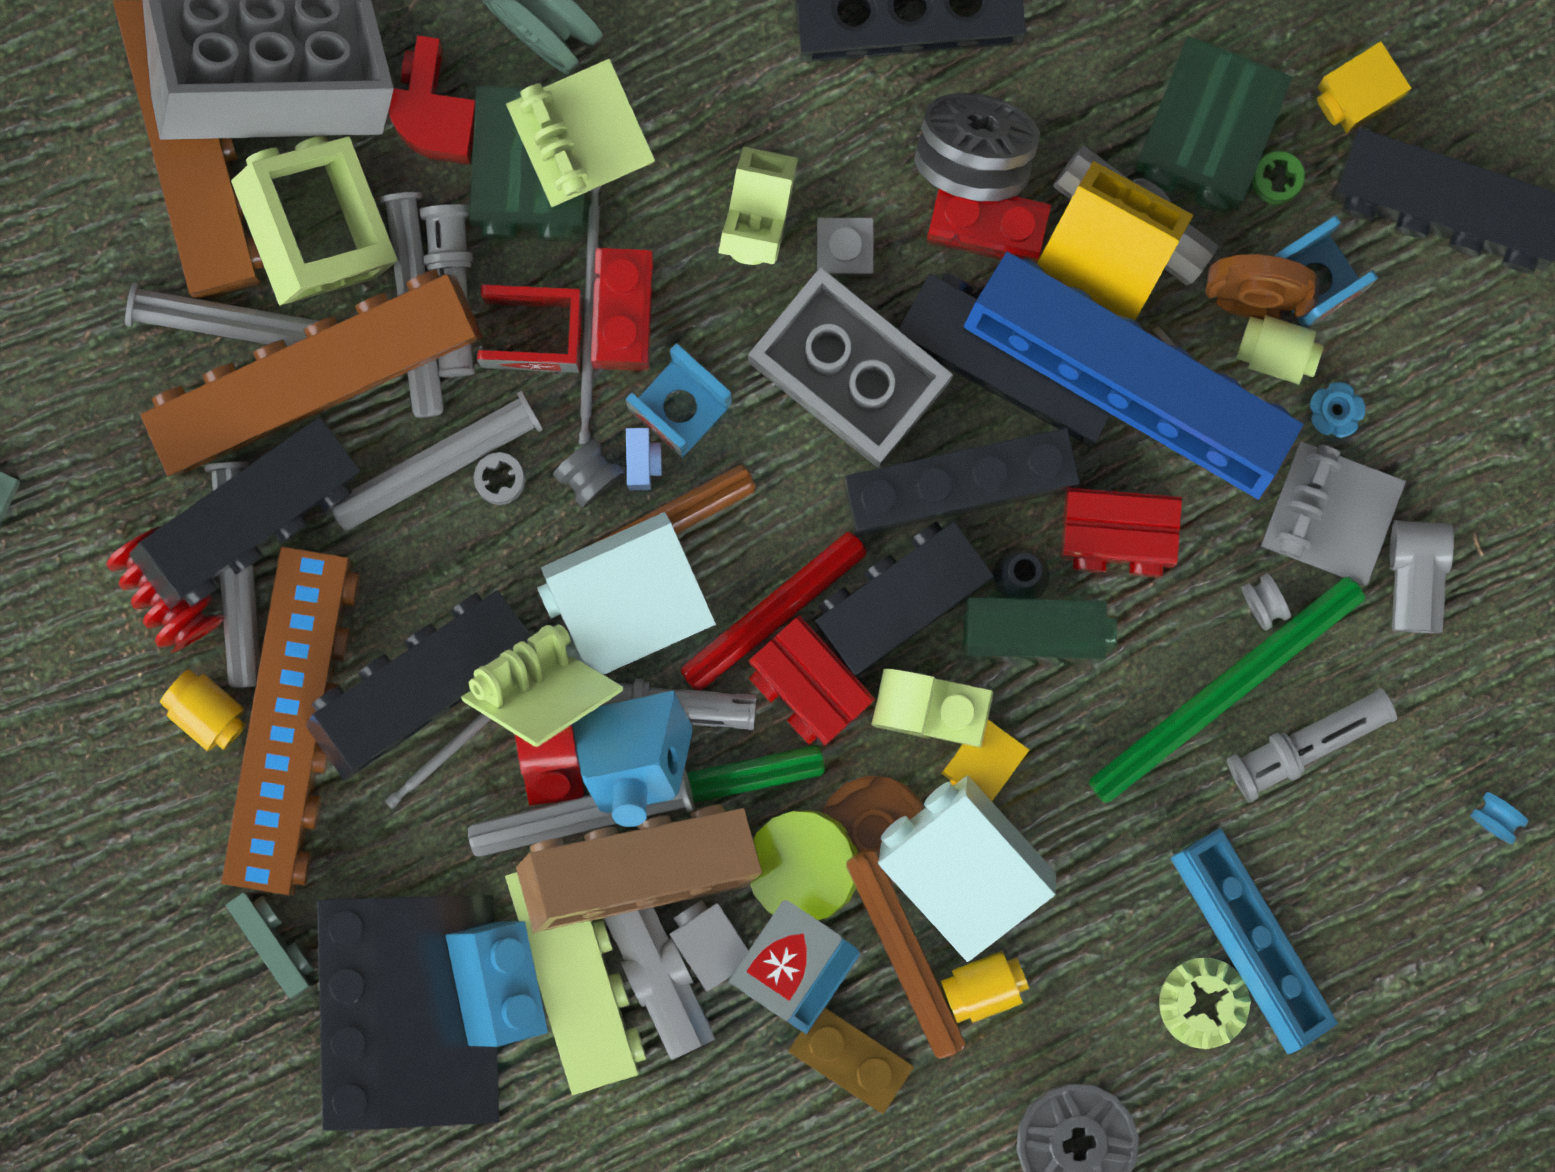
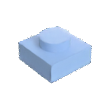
(642, 458)

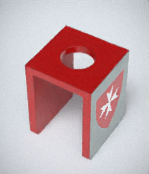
(536, 297)

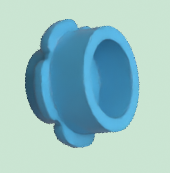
(1326, 421)

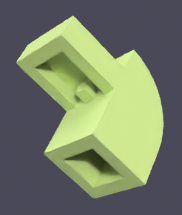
(758, 206)
(932, 708)

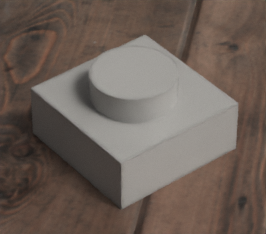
(845, 246)

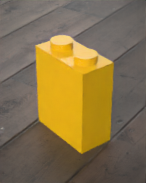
(1114, 241)

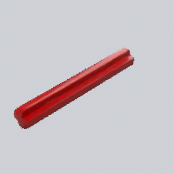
(773, 611)

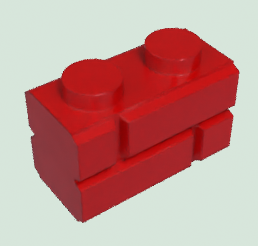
(989, 226)
(622, 309)
(1121, 530)
(809, 682)

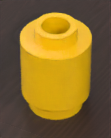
(203, 710)
(985, 987)

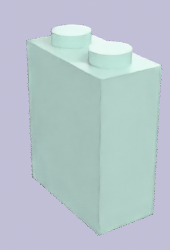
(626, 595)
(966, 867)

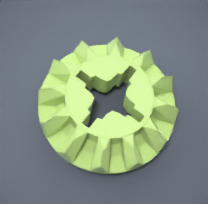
(1178, 997)

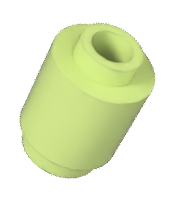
(1280, 349)

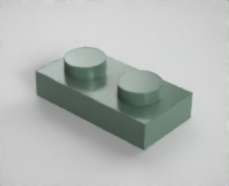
(259, 923)

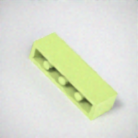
(582, 1000)

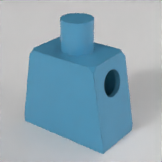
(633, 754)

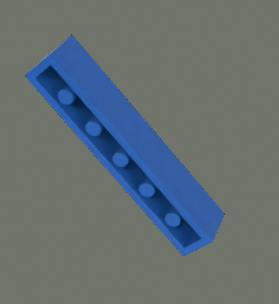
(1133, 375)

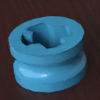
(1499, 818)

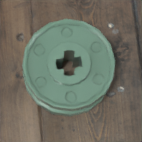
(546, 27)

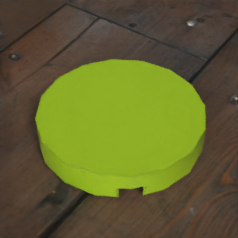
(804, 863)

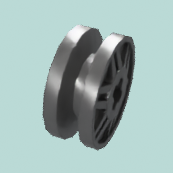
(977, 146)
(1071, 1106)

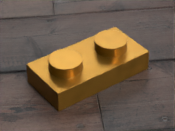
(852, 1060)

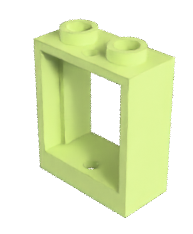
(274, 238)

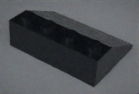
(395, 1018)

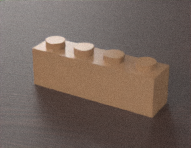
(637, 868)

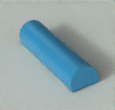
(1254, 941)

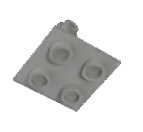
(1333, 513)

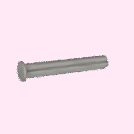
(407, 245)
(213, 317)
(436, 462)
(238, 605)
(557, 822)

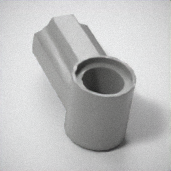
(1421, 559)

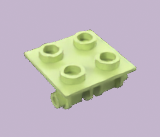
(580, 132)
(538, 687)

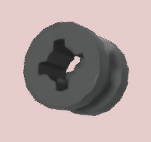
(588, 473)

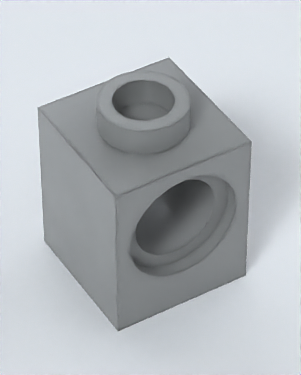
(709, 943)

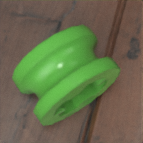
(1293, 170)

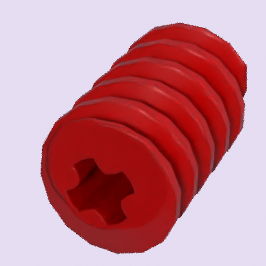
(182, 623)

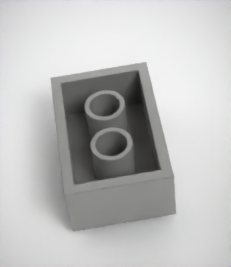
(849, 367)

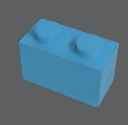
(496, 983)

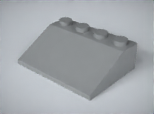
(266, 68)

